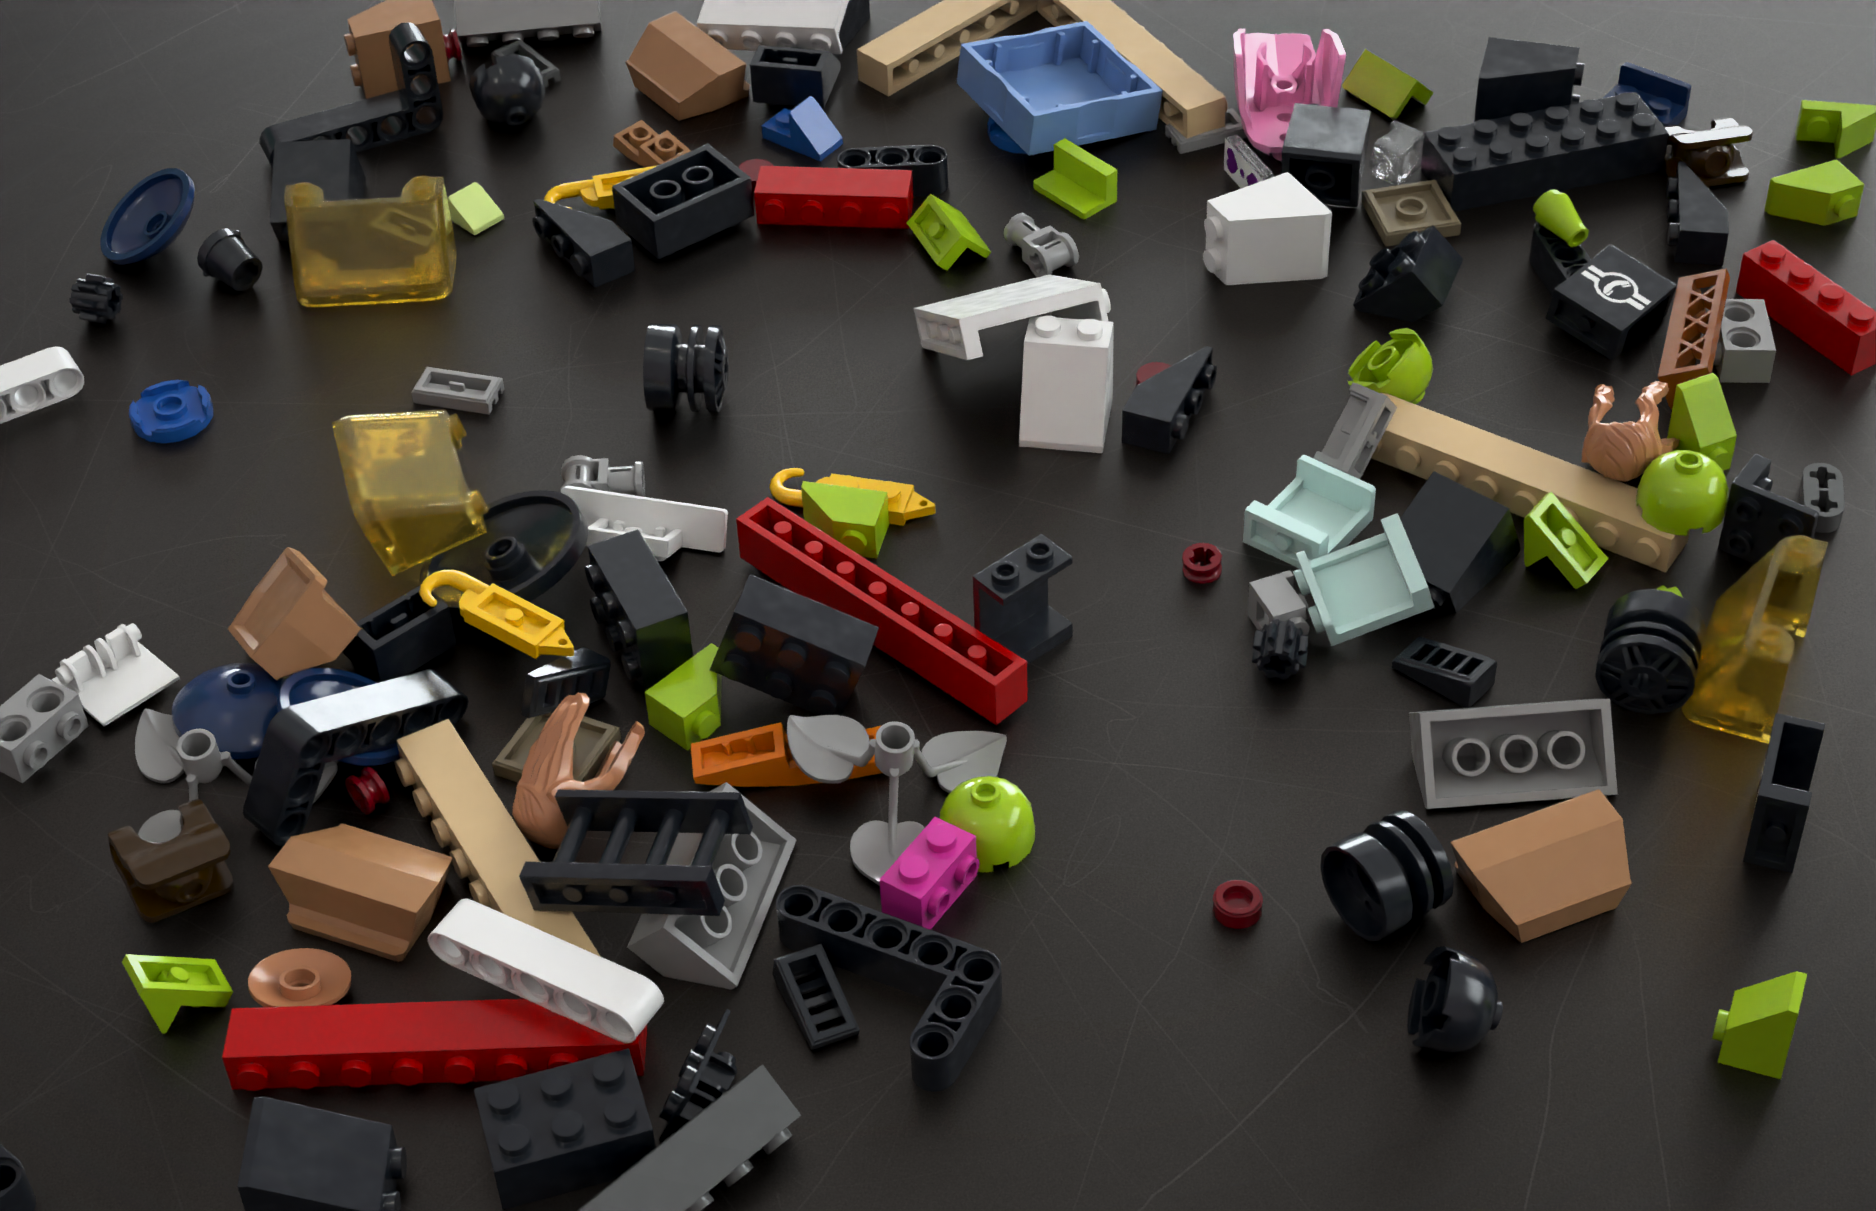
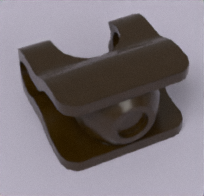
(1709, 152)
(176, 872)

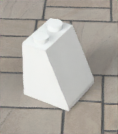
(1267, 233)
(1066, 384)

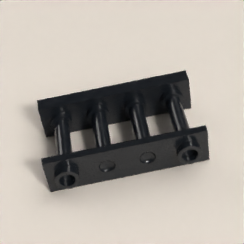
(637, 887)

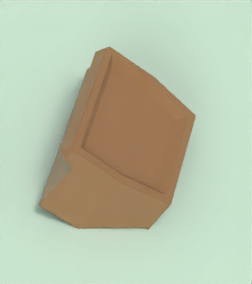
(685, 68)
(292, 619)
(1548, 866)
(360, 888)

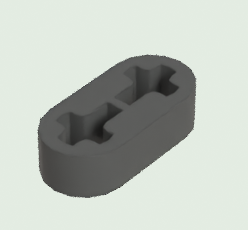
(1829, 497)

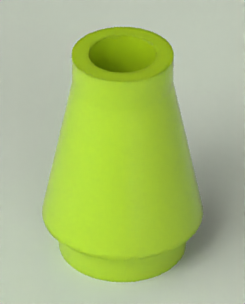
(1559, 216)

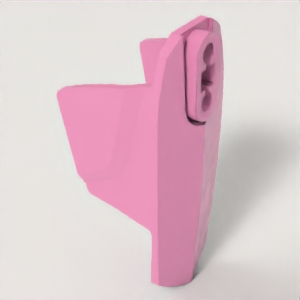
(1276, 74)

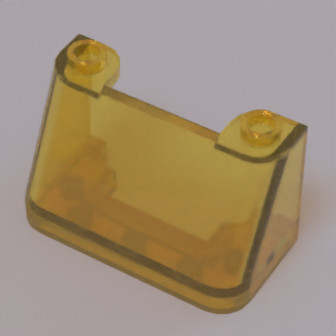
(371, 246)
(408, 484)
(1748, 640)

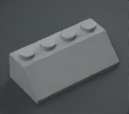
(520, 19)
(1513, 752)
(718, 947)

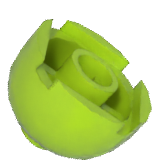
(1395, 368)
(1683, 493)
(997, 817)

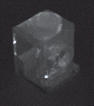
(1397, 153)

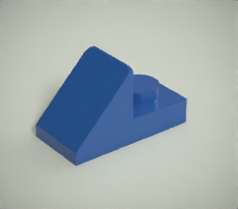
(804, 130)

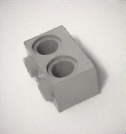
(1745, 343)
(37, 726)

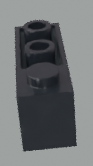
(1695, 220)
(586, 241)
(1164, 403)

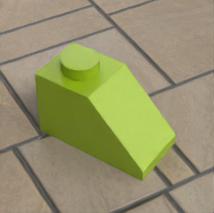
(1815, 194)
(1703, 420)
(848, 515)
(687, 700)
(1760, 1025)

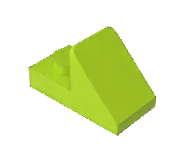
(1843, 124)
(1556, 534)
(176, 982)

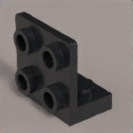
(1759, 518)

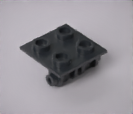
(701, 1080)

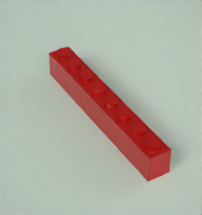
(909, 624)
(406, 1043)

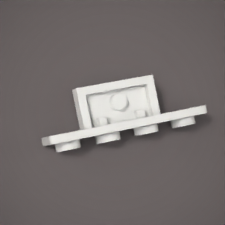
(661, 522)

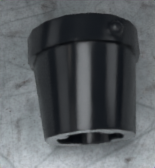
(229, 260)

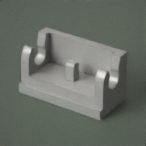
(1357, 431)

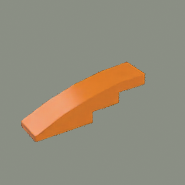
(757, 759)

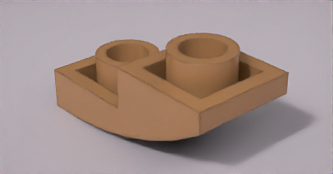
(648, 147)

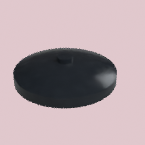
(526, 548)

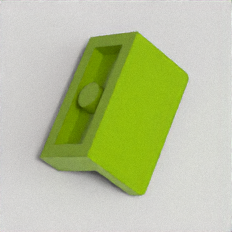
(1384, 85)
(1078, 181)
(945, 232)

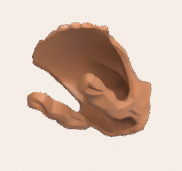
(1625, 448)
(551, 768)

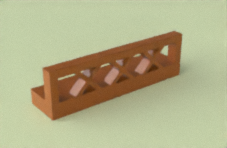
(1687, 324)

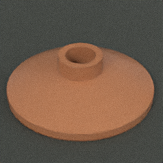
(299, 978)

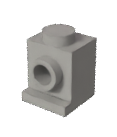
(1276, 599)

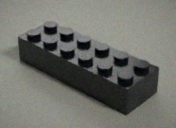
(1544, 151)

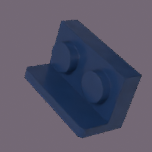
(1662, 94)

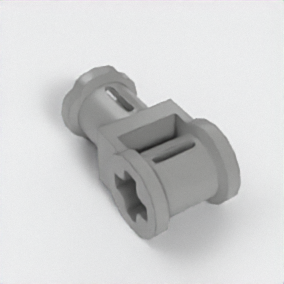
(1041, 248)
(599, 475)

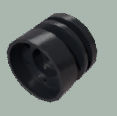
(684, 368)
(1650, 651)
(1387, 875)

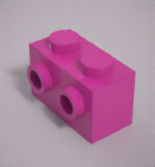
(930, 874)

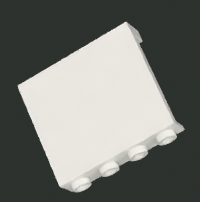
(774, 23)
(954, 323)

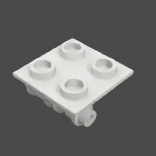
(116, 675)

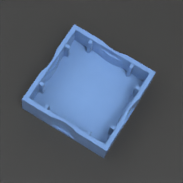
(1058, 87)

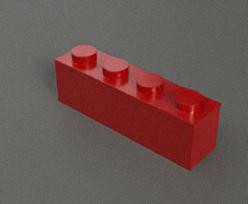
(834, 197)
(1810, 306)

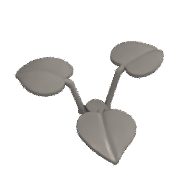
(832, 744)
(165, 757)

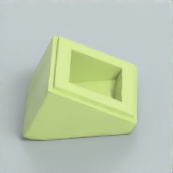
(474, 209)

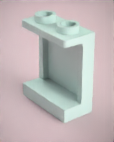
(1313, 514)
(1364, 584)

